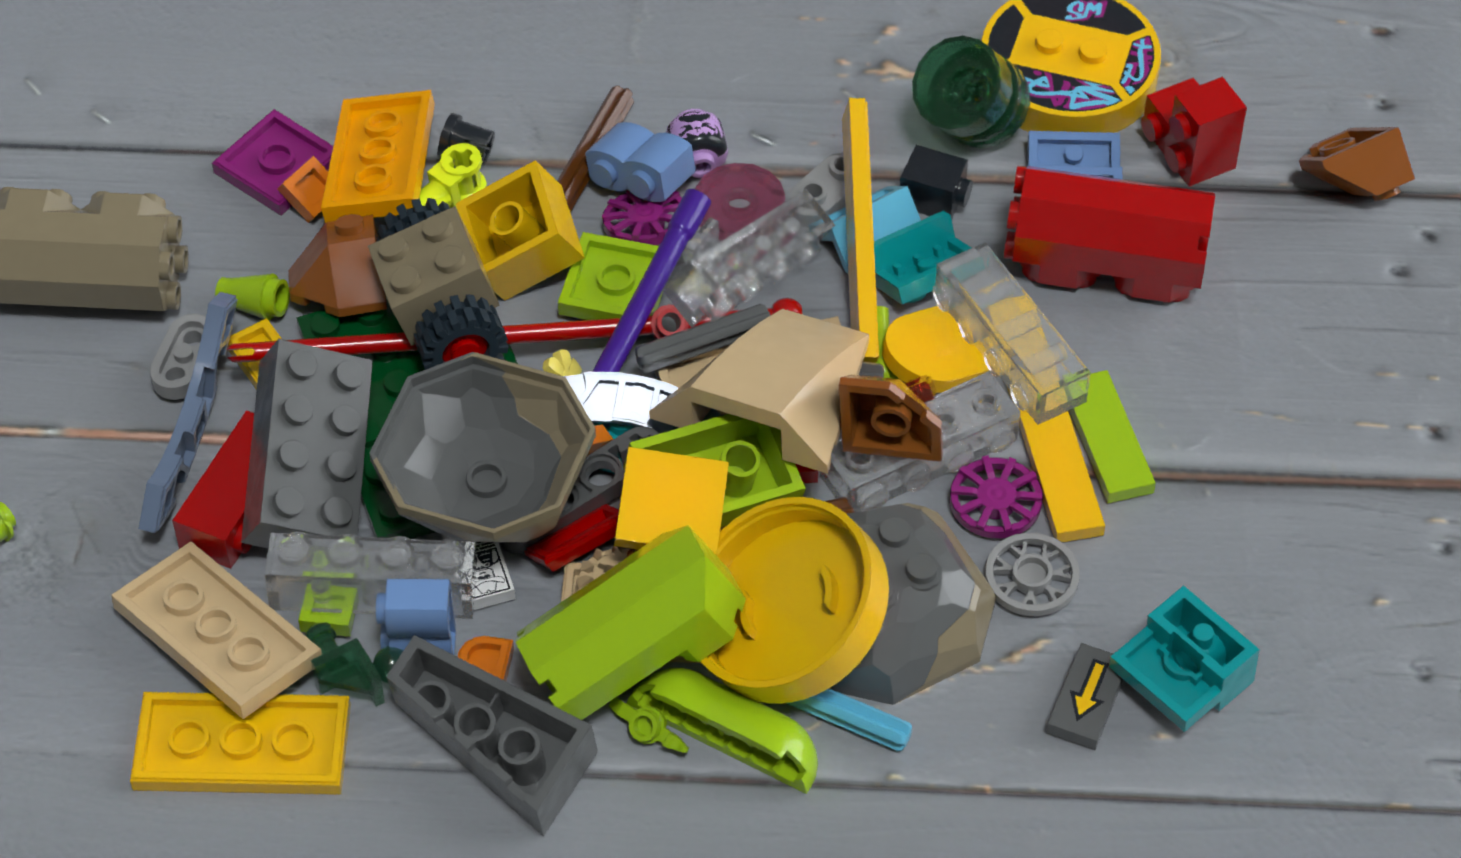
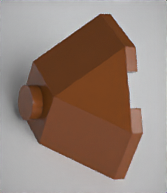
(1362, 161)
(339, 269)
(887, 419)

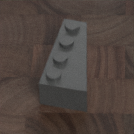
(499, 732)

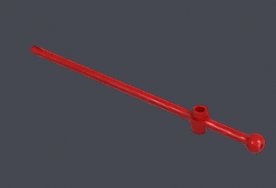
(515, 334)

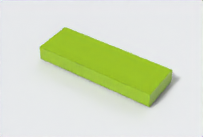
(1111, 442)

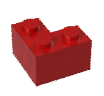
(1196, 127)

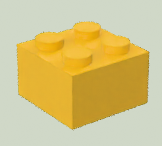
(521, 229)

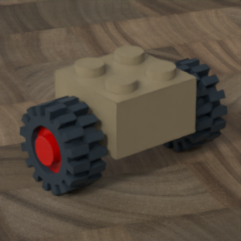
(437, 284)

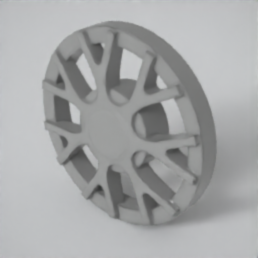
(1032, 574)

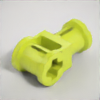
(456, 183)

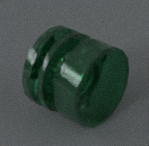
(954, 78)

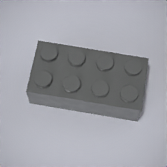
(306, 443)

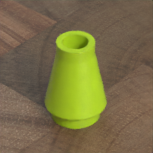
(257, 294)

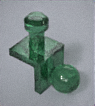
(349, 664)

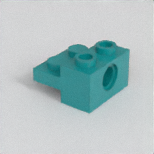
(1187, 659)

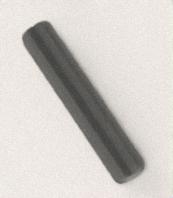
(698, 339)

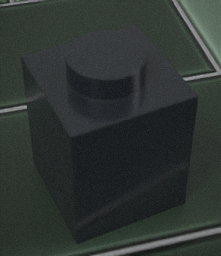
(936, 181)

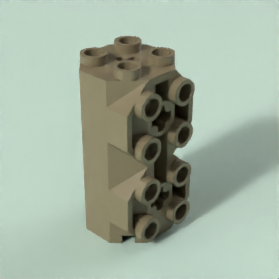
(106, 255)

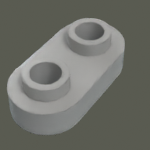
(826, 183)
(176, 357)

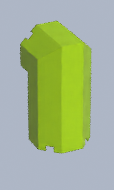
(632, 621)

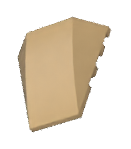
(779, 376)

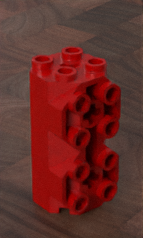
(1093, 225)

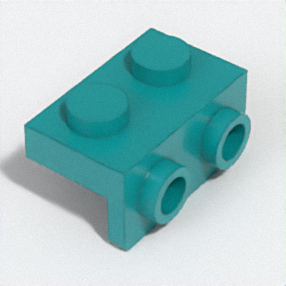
(910, 257)

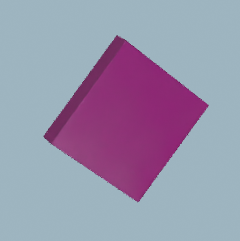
(269, 157)

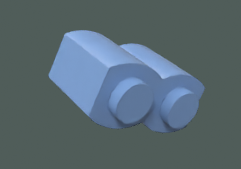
(640, 162)
(417, 609)

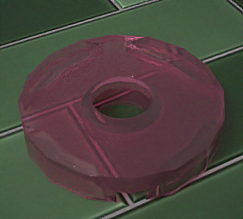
(739, 182)

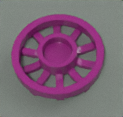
(643, 218)
(996, 497)

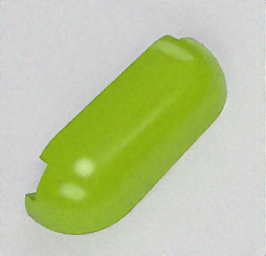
(731, 724)

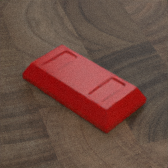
(575, 538)

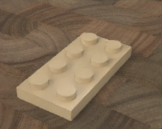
(216, 629)

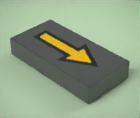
(1085, 698)

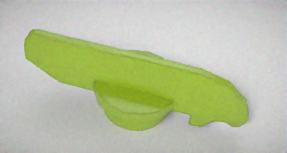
(648, 725)

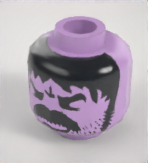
(705, 135)

